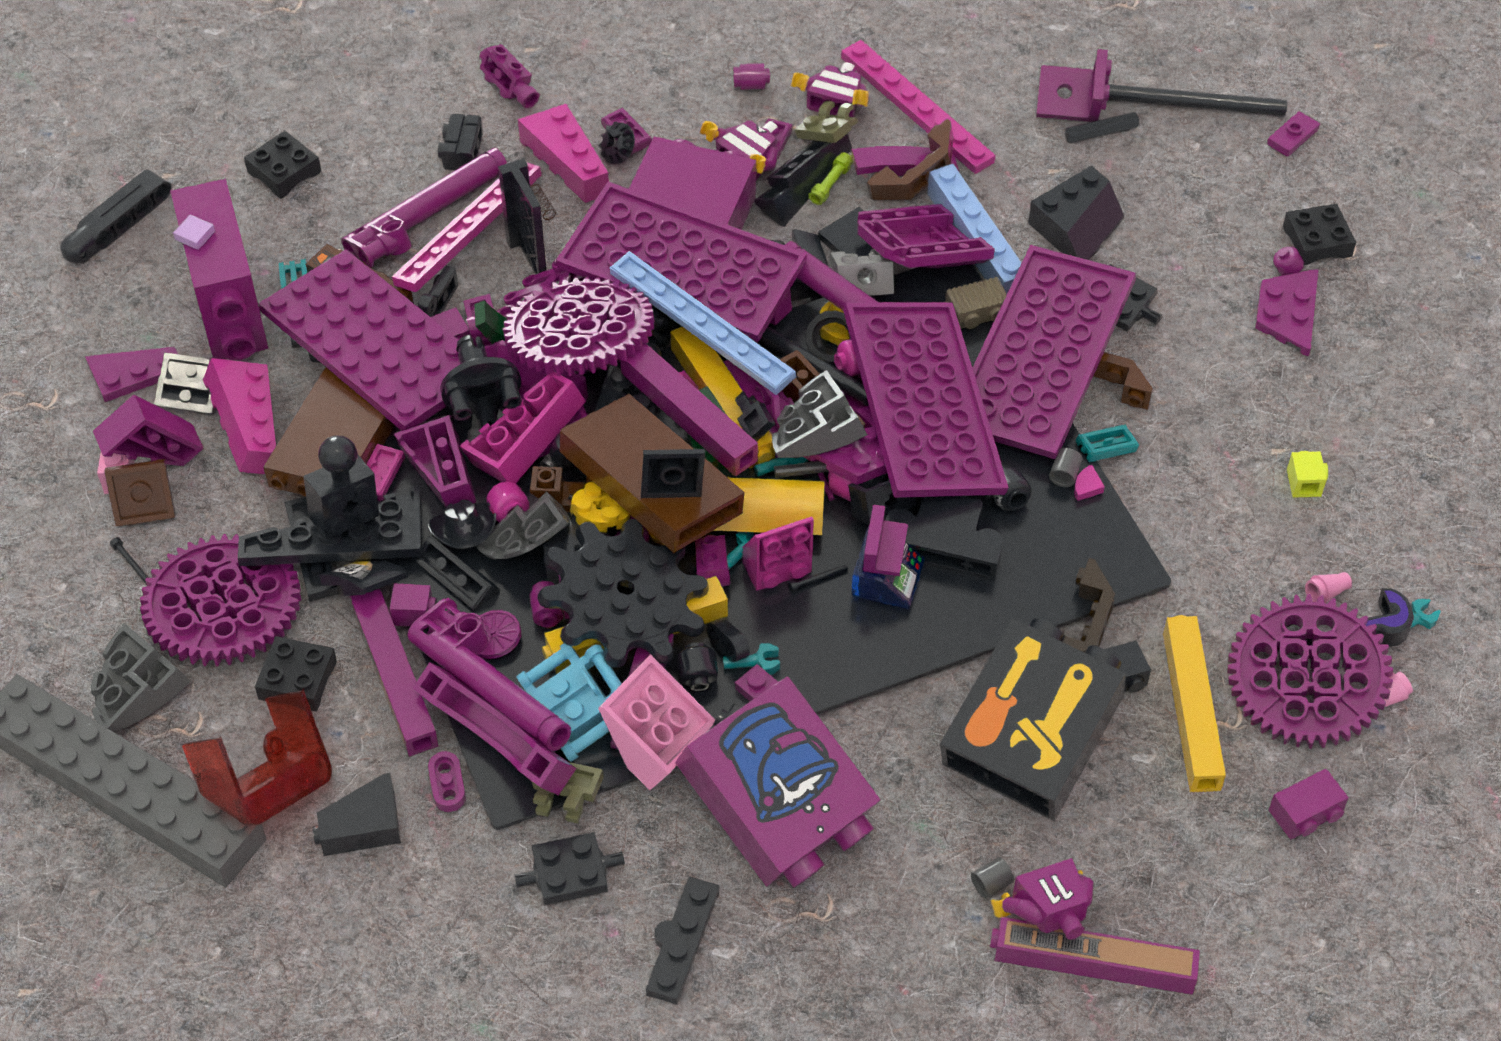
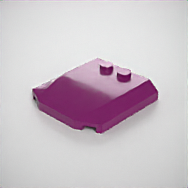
(921, 237)

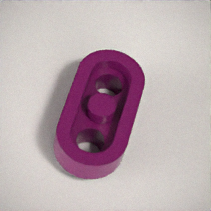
(448, 783)

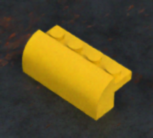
(776, 504)

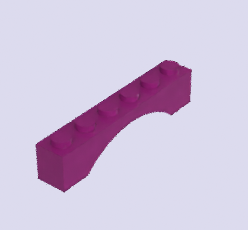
(521, 749)

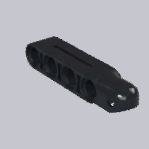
(115, 216)

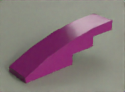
(897, 158)

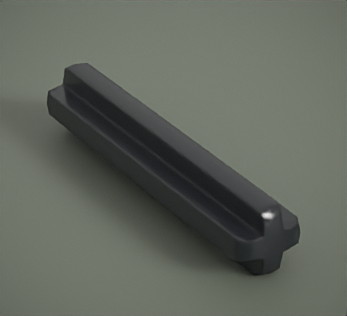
(1102, 127)

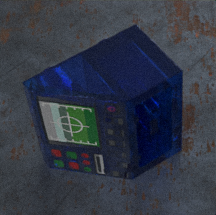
(888, 588)

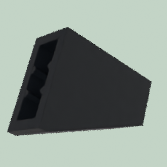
(360, 819)

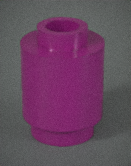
(751, 76)
(544, 616)

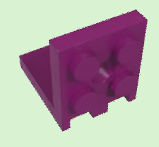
(1087, 86)

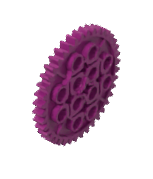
(578, 326)
(228, 612)
(1347, 636)

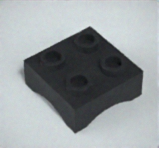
(282, 163)
(1319, 233)
(294, 668)

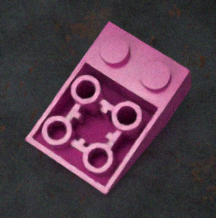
(780, 554)

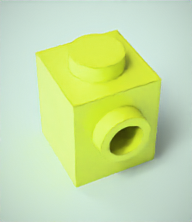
(1307, 474)

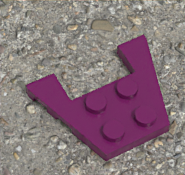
(859, 459)

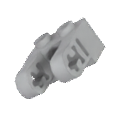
(880, 278)

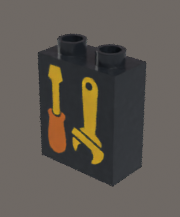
(1034, 716)

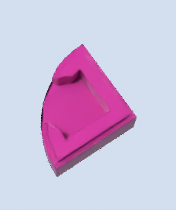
(1088, 484)

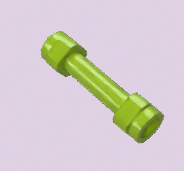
(820, 192)

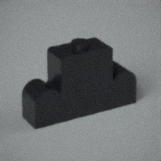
(949, 535)

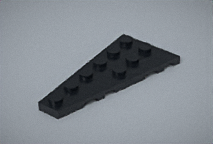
(390, 535)

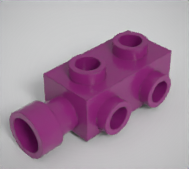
(508, 75)

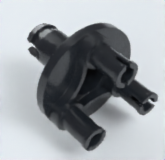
(480, 384)

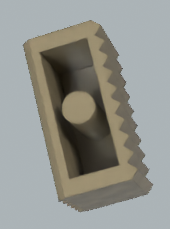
(977, 301)

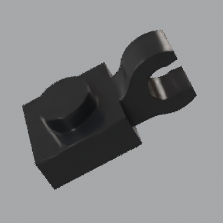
(755, 418)

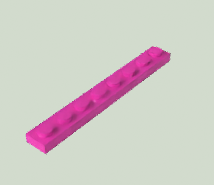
(916, 104)
(454, 237)

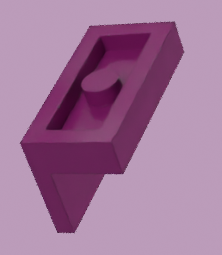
(884, 544)

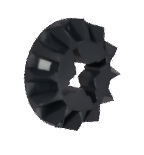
(625, 143)

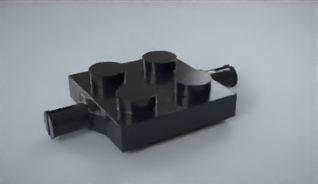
(1138, 305)
(569, 868)

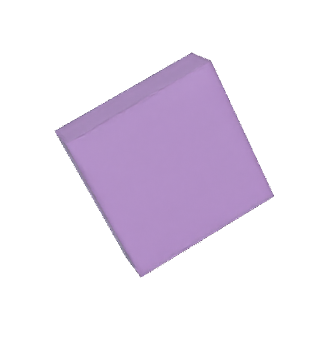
(194, 232)

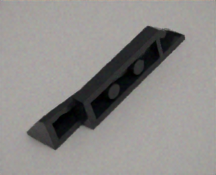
(797, 177)

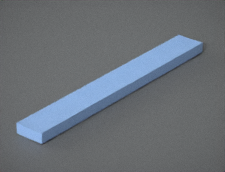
(703, 323)

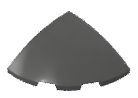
(817, 421)
(525, 530)
(132, 681)

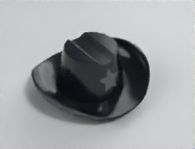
(463, 524)

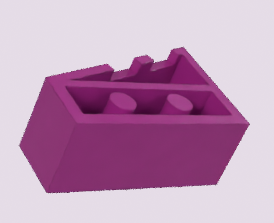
(147, 432)
(438, 459)

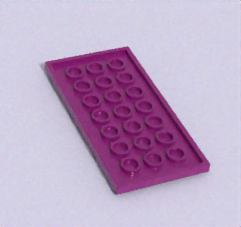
(715, 263)
(368, 337)
(1048, 346)
(924, 400)

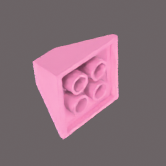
(653, 721)

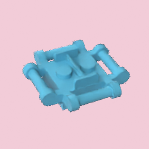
(574, 694)

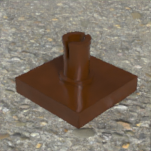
(140, 492)

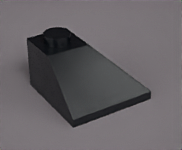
(672, 473)

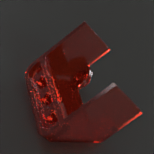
(293, 767)

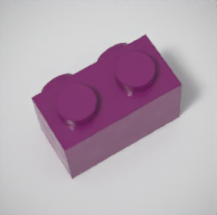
(1308, 804)

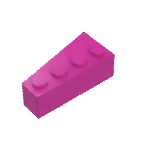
(566, 149)
(245, 409)
(524, 432)

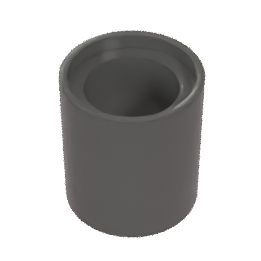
(1065, 467)
(992, 877)

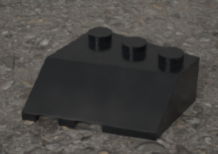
(1077, 213)

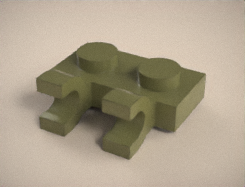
(826, 126)
(580, 787)

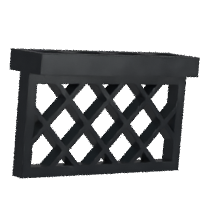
(522, 214)

